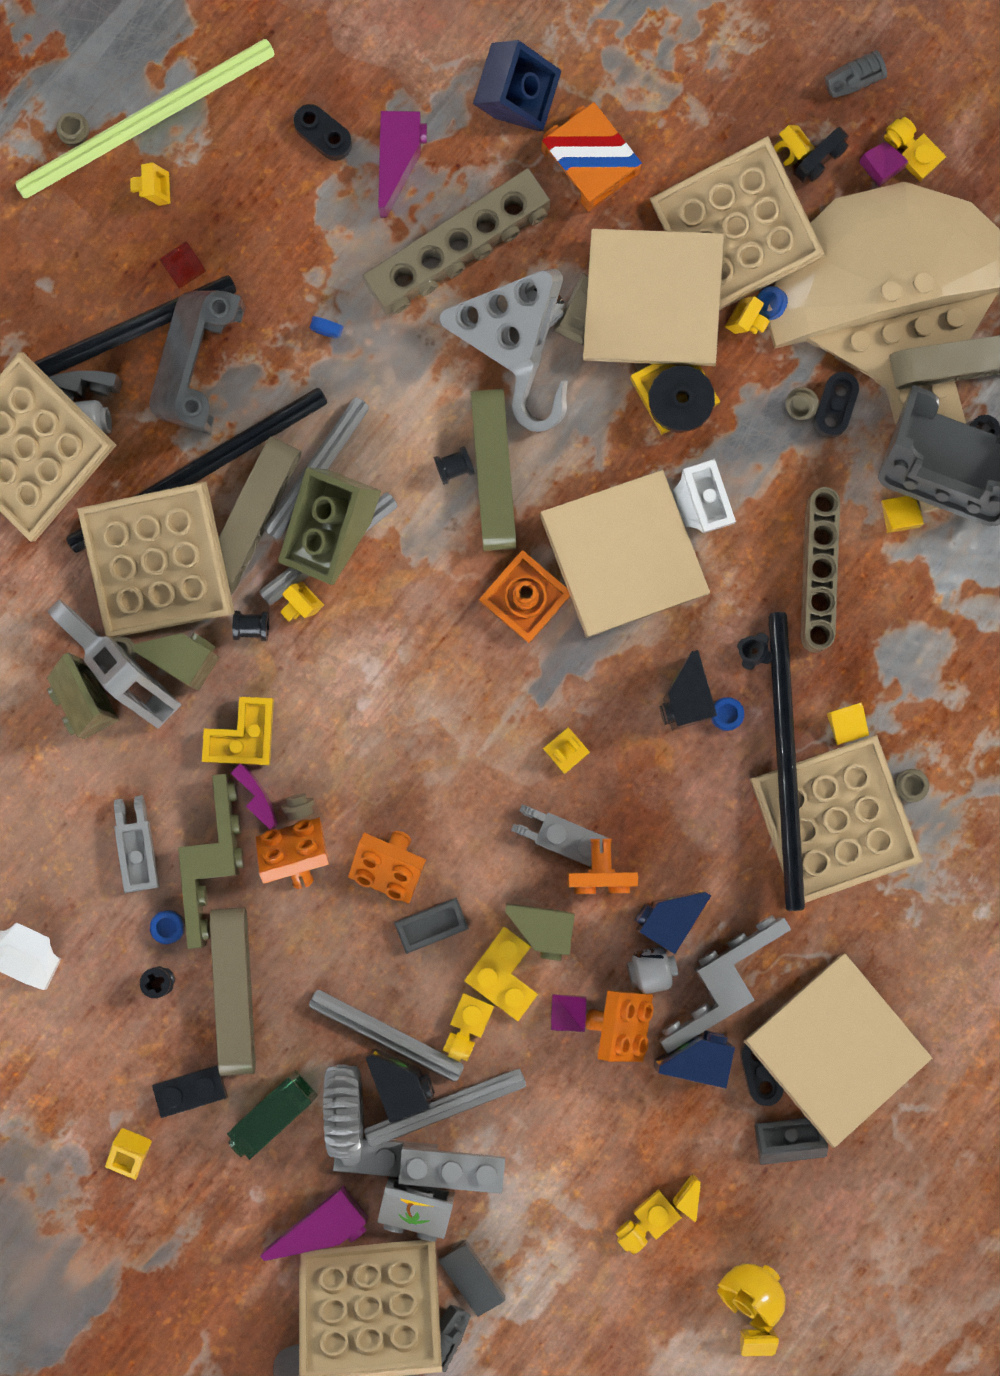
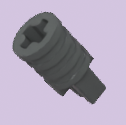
(856, 75)
(452, 1329)

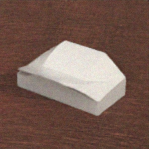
(703, 498)
(27, 956)

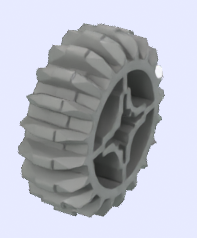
(343, 1111)

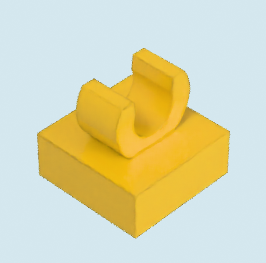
(796, 142)
(152, 184)
(747, 317)
(301, 602)
(566, 750)

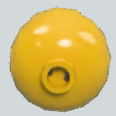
(755, 1294)

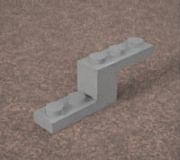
(723, 983)
(427, 1166)

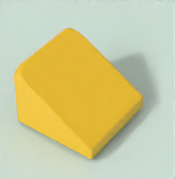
(901, 514)
(848, 723)
(128, 1153)
(688, 1197)
(758, 1343)

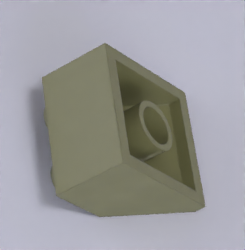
(181, 656)
(544, 929)

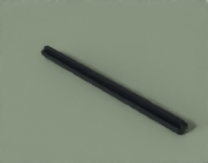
(121, 332)
(229, 450)
(786, 762)

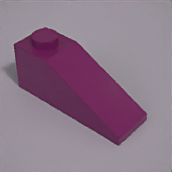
(399, 151)
(324, 1227)

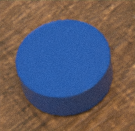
(776, 298)
(326, 327)
(729, 714)
(167, 927)

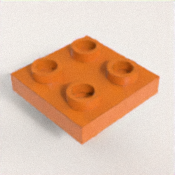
(525, 596)
(292, 852)
(387, 866)
(601, 873)
(622, 1026)

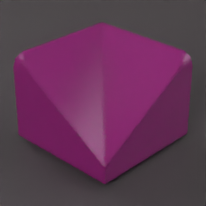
(883, 163)
(568, 1013)

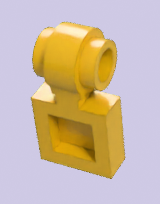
(921, 154)
(471, 1018)
(655, 1216)

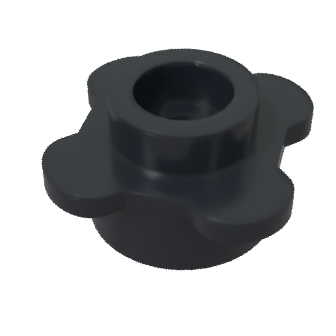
(746, 649)

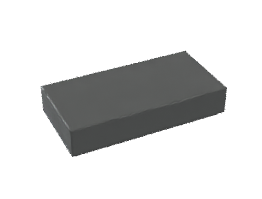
(431, 925)

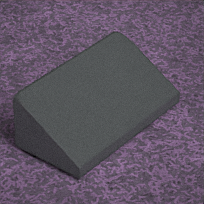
(789, 1141)
(472, 1278)

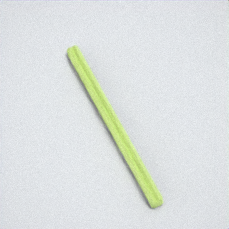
(145, 118)

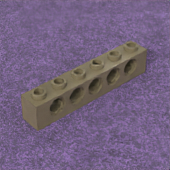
(519, 190)

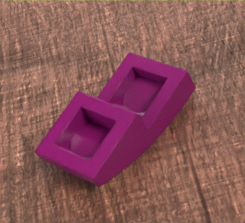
(260, 804)

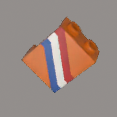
(591, 154)

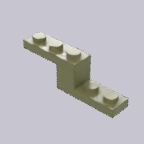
(210, 861)

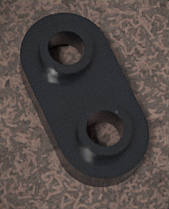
(321, 131)
(813, 164)
(836, 406)
(755, 1074)

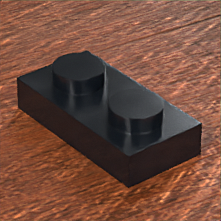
(189, 1091)

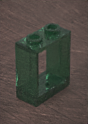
(271, 1116)

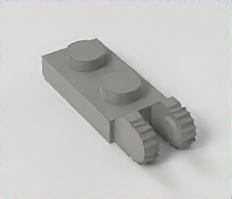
(560, 835)
(135, 848)

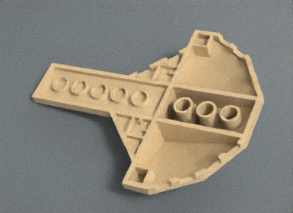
(894, 277)

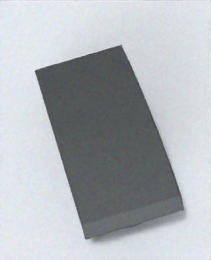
(76, 383)

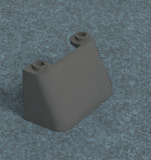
(193, 314)
(943, 461)

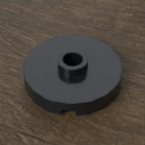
(681, 416)

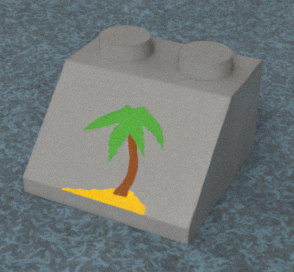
(416, 1209)

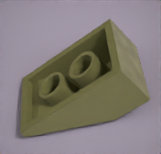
(327, 523)
(80, 697)

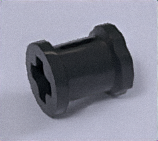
(454, 465)
(250, 626)
(148, 977)

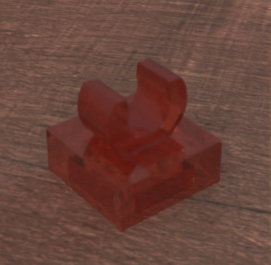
(182, 265)

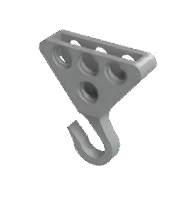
(493, 339)
(116, 668)

